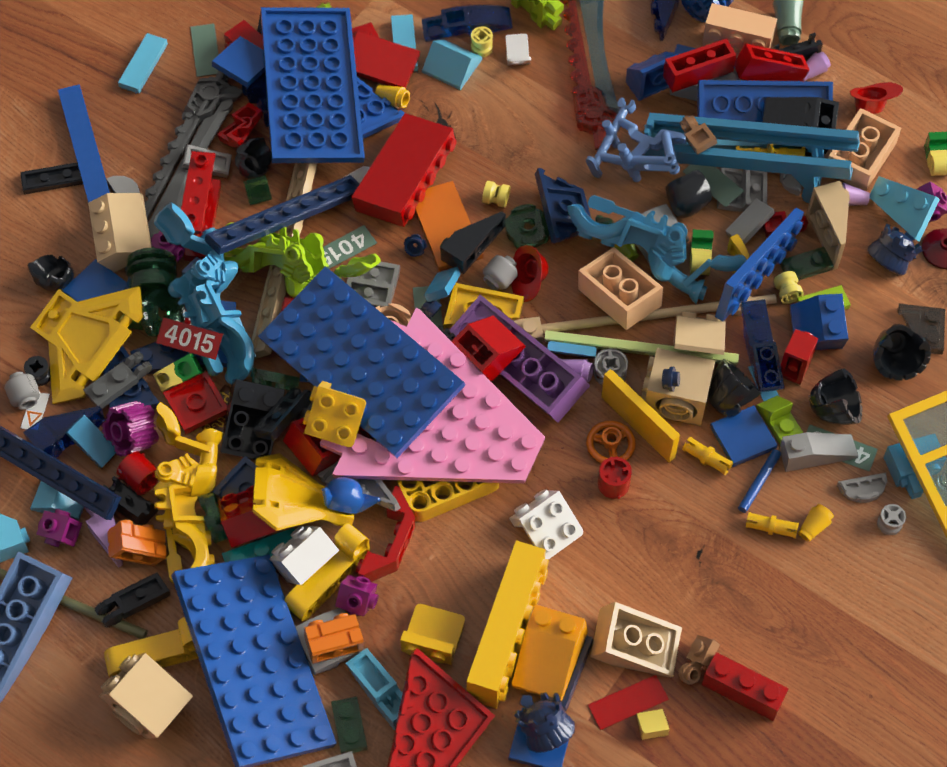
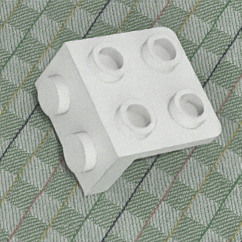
(548, 522)

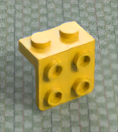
(334, 415)
(433, 633)

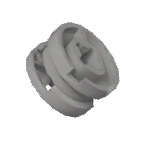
(607, 360)

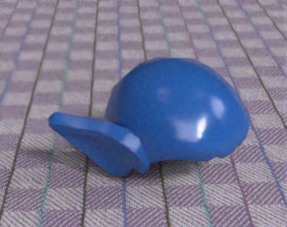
(347, 496)

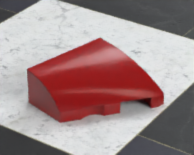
(244, 122)

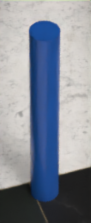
(759, 480)

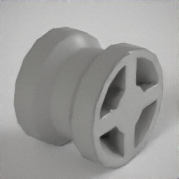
(891, 513)

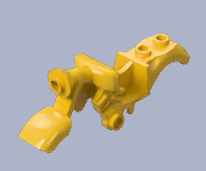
(179, 489)

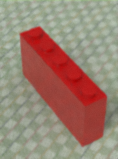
(404, 170)

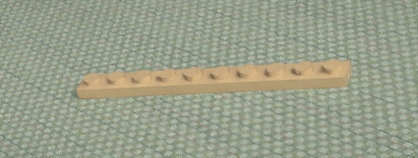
(275, 287)

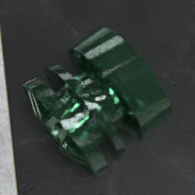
(151, 269)

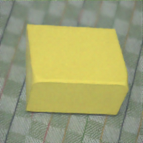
(652, 724)

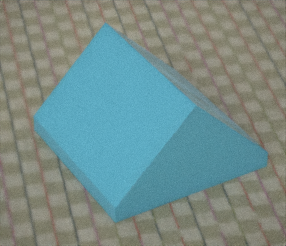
(450, 63)

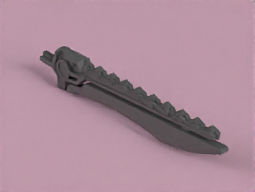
(206, 107)

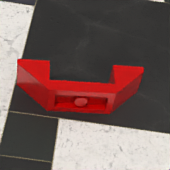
(378, 566)

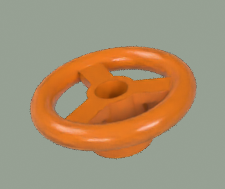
(614, 431)

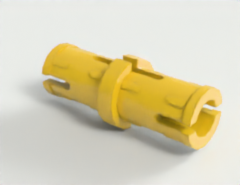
(707, 455)
(772, 525)

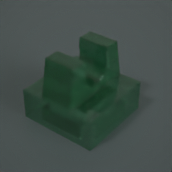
(257, 190)

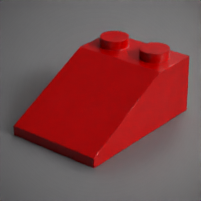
(308, 448)

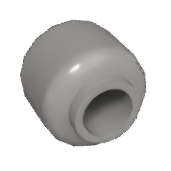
(500, 272)
(22, 390)

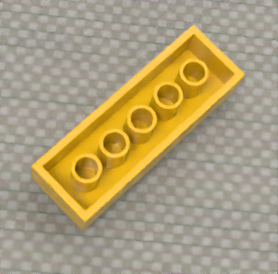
(507, 624)

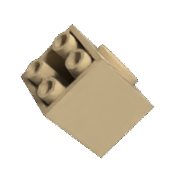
(688, 399)
(144, 696)

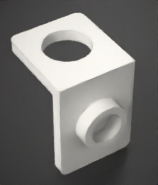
(517, 49)

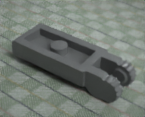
(117, 380)

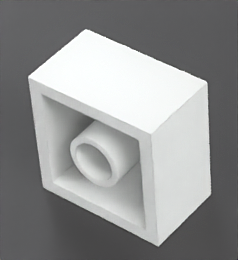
(303, 554)

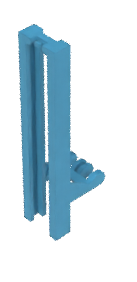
(805, 170)

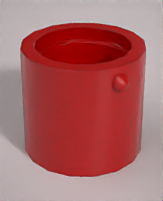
(137, 473)
(614, 477)

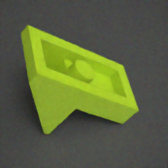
(778, 417)

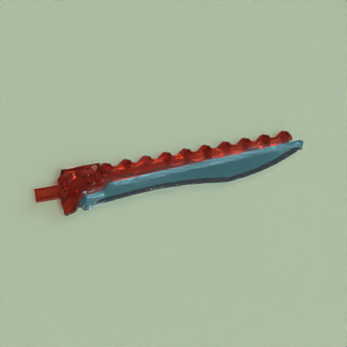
(588, 100)

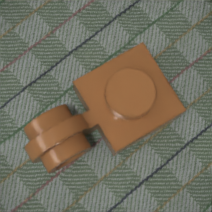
(697, 136)
(700, 655)

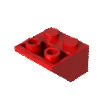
(488, 345)
(239, 520)

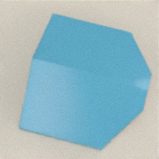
(51, 499)

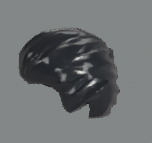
(253, 158)
(51, 272)

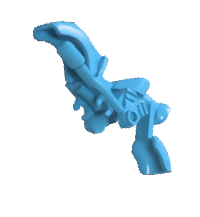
(663, 243)
(201, 293)

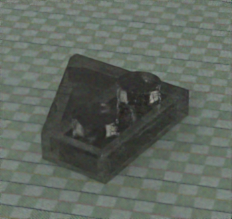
(927, 322)

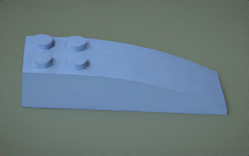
(26, 608)

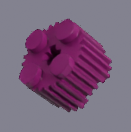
(130, 427)

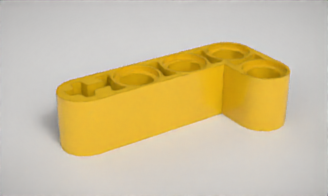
(434, 506)
(309, 596)
(164, 649)

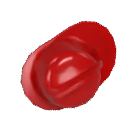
(874, 97)
(531, 270)

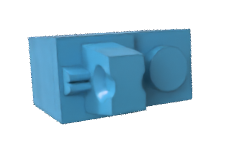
(902, 471)

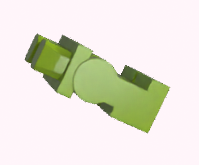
(542, 11)

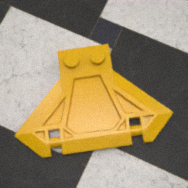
(85, 337)
(289, 495)

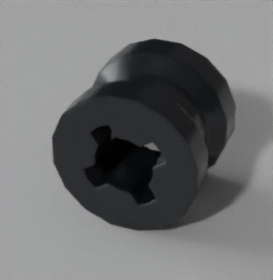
(42, 375)

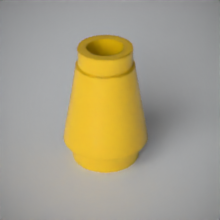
(396, 95)
(815, 522)

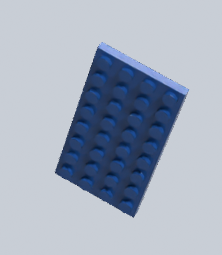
(311, 85)
(346, 341)
(253, 661)

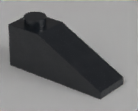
(471, 241)

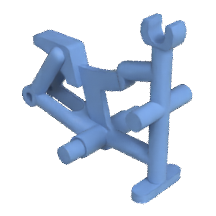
(635, 161)

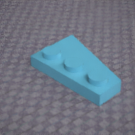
(905, 205)

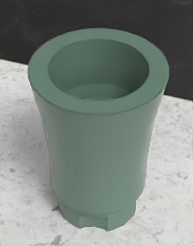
(788, 20)

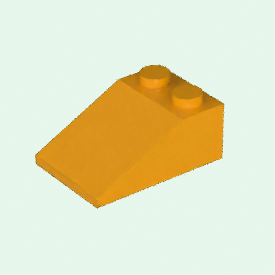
(549, 652)

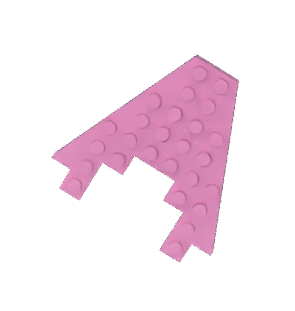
(470, 440)

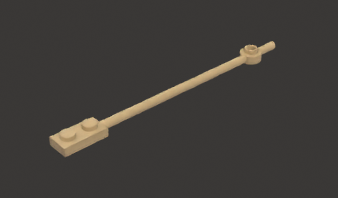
(536, 329)

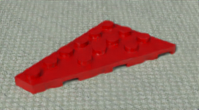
(435, 718)

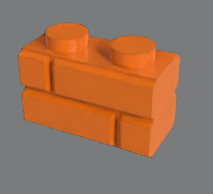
(136, 543)
(333, 637)

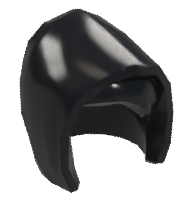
(688, 194)

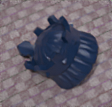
(894, 250)
(544, 723)

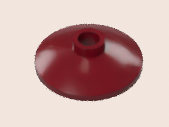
(935, 249)

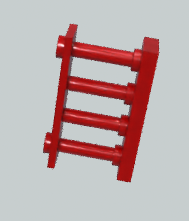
(200, 196)

